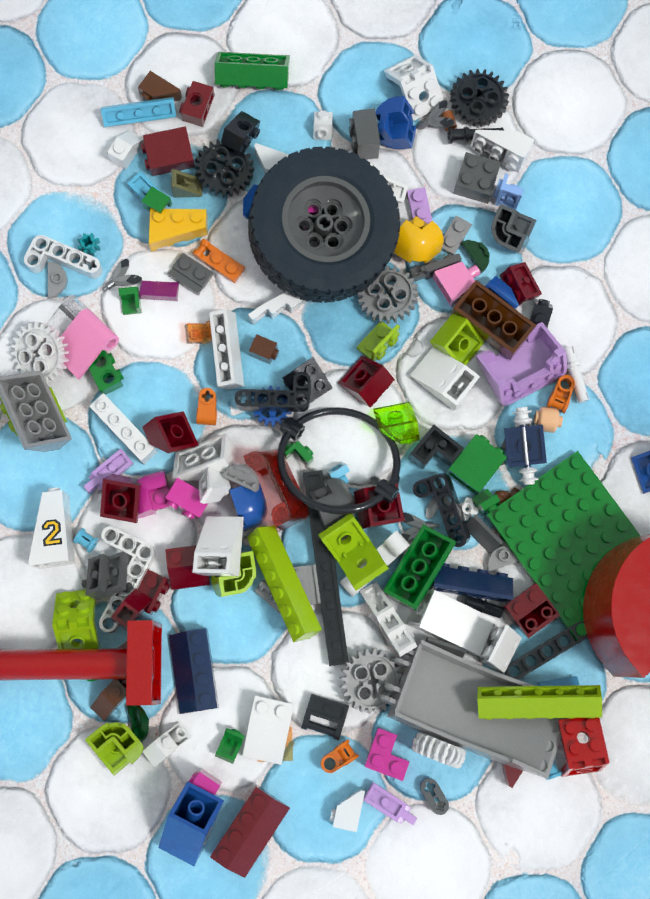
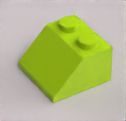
(457, 339)

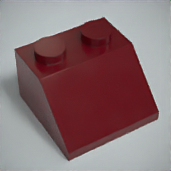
(366, 381)
(170, 433)
(120, 498)
(380, 514)
(180, 568)

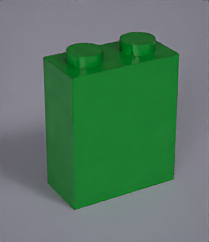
(477, 464)

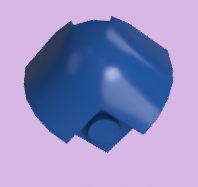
(396, 123)
(250, 506)

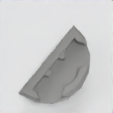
(56, 279)
(242, 475)
(500, 558)

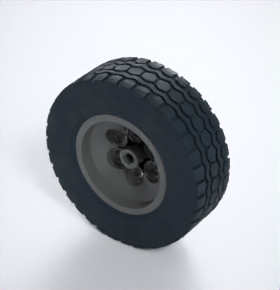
(323, 181)

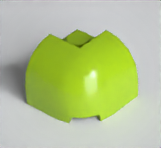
(234, 585)
(115, 746)

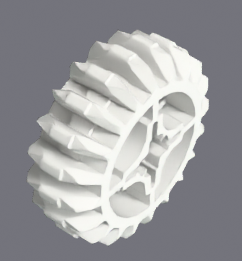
(438, 750)

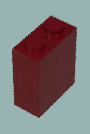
(167, 151)

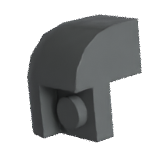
(512, 228)
(334, 494)

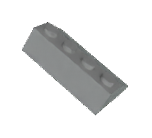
(33, 412)

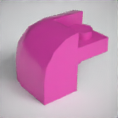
(152, 493)

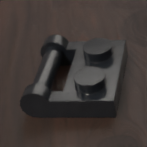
(328, 710)

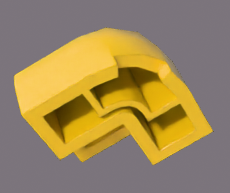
(419, 240)

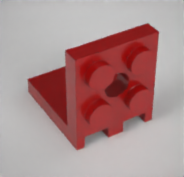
(583, 757)

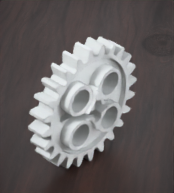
(40, 351)

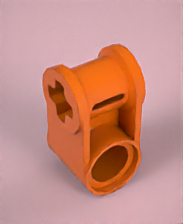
(559, 396)
(206, 410)
(339, 756)

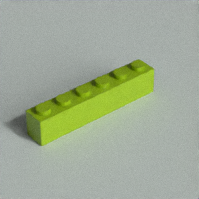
(284, 583)
(539, 702)

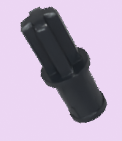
(484, 607)

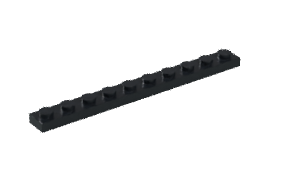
(327, 580)

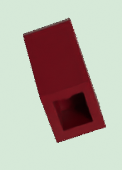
(131, 608)

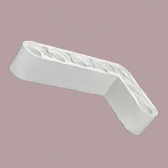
(137, 560)

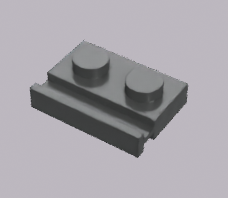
(190, 274)

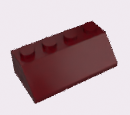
(250, 832)

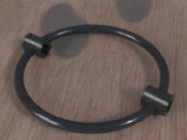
(294, 429)

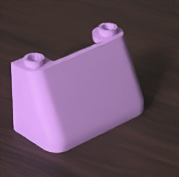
(533, 367)

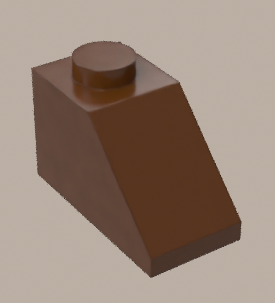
(156, 87)
(109, 699)

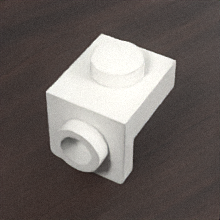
(323, 125)

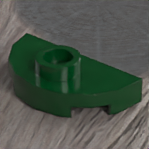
(477, 253)
(138, 721)

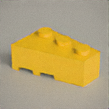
(176, 226)

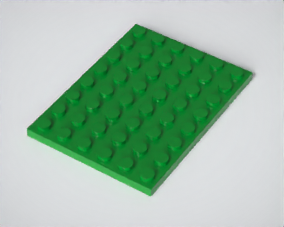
(562, 533)

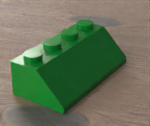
(252, 70)
(419, 567)

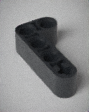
(274, 395)
(445, 510)

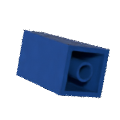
(190, 823)

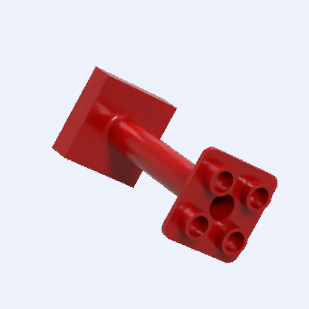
(137, 663)

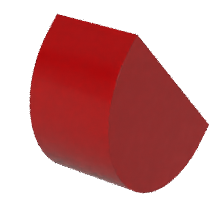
(619, 609)

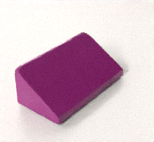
(159, 290)

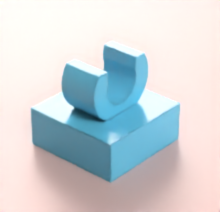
(339, 472)

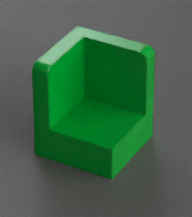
(156, 200)
(130, 300)

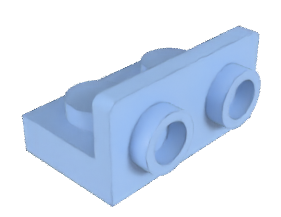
(507, 194)

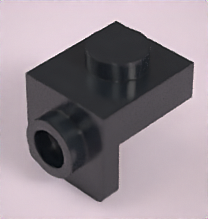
(541, 312)

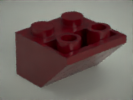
(531, 610)

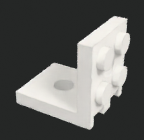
(414, 77)

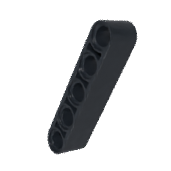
(539, 657)

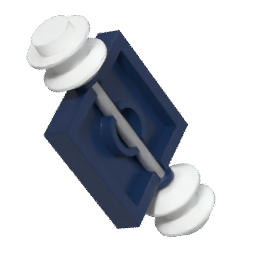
(525, 445)

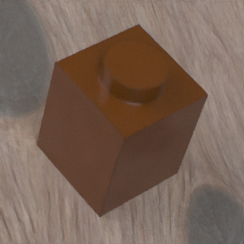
(264, 349)

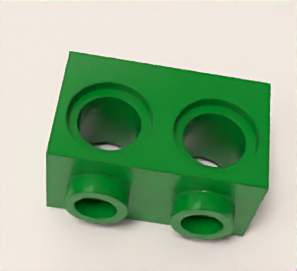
(101, 373)

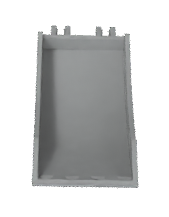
(441, 701)

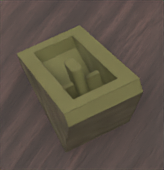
(185, 185)

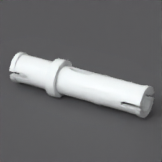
(575, 373)

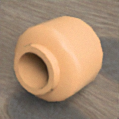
(549, 418)

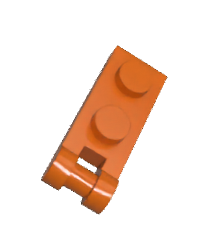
(219, 261)

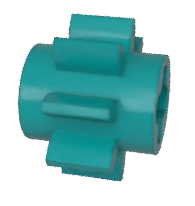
(86, 240)

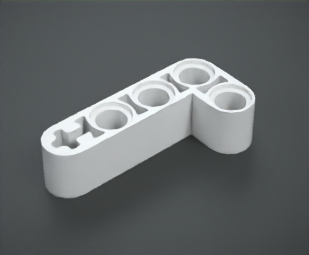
(69, 253)
(389, 551)

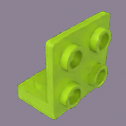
(378, 341)

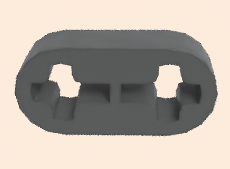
(430, 799)

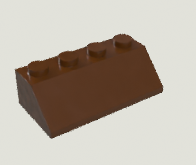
(494, 319)

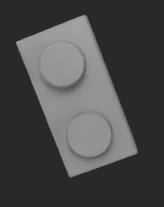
(455, 235)

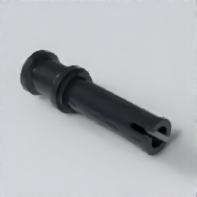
(464, 135)

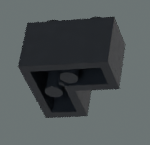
(435, 444)

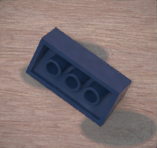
(476, 584)
(193, 671)

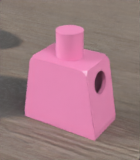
(455, 281)

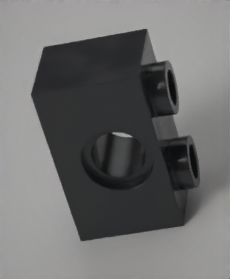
(240, 132)

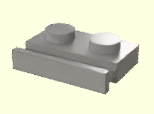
(309, 582)

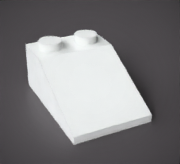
(215, 453)
(268, 730)

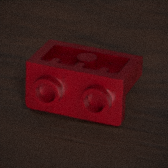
(521, 282)
(154, 586)

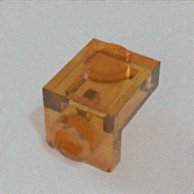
(198, 333)

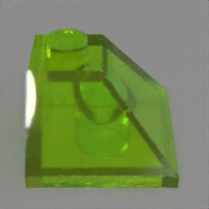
(398, 422)

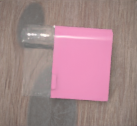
(83, 334)

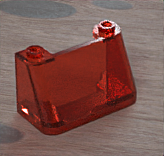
(291, 509)

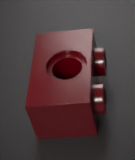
(197, 113)

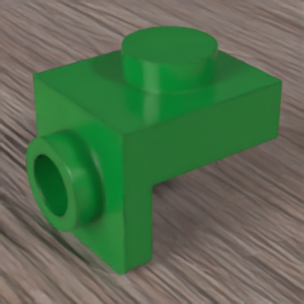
(304, 453)
(486, 502)
(230, 745)

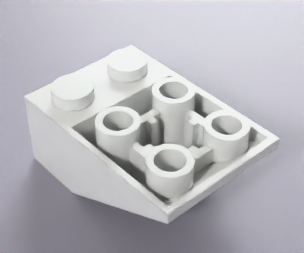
(503, 146)
(445, 377)
(219, 547)
(501, 649)

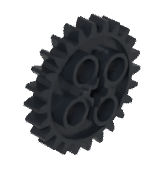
(469, 85)
(215, 181)

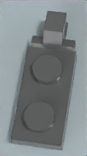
(428, 270)

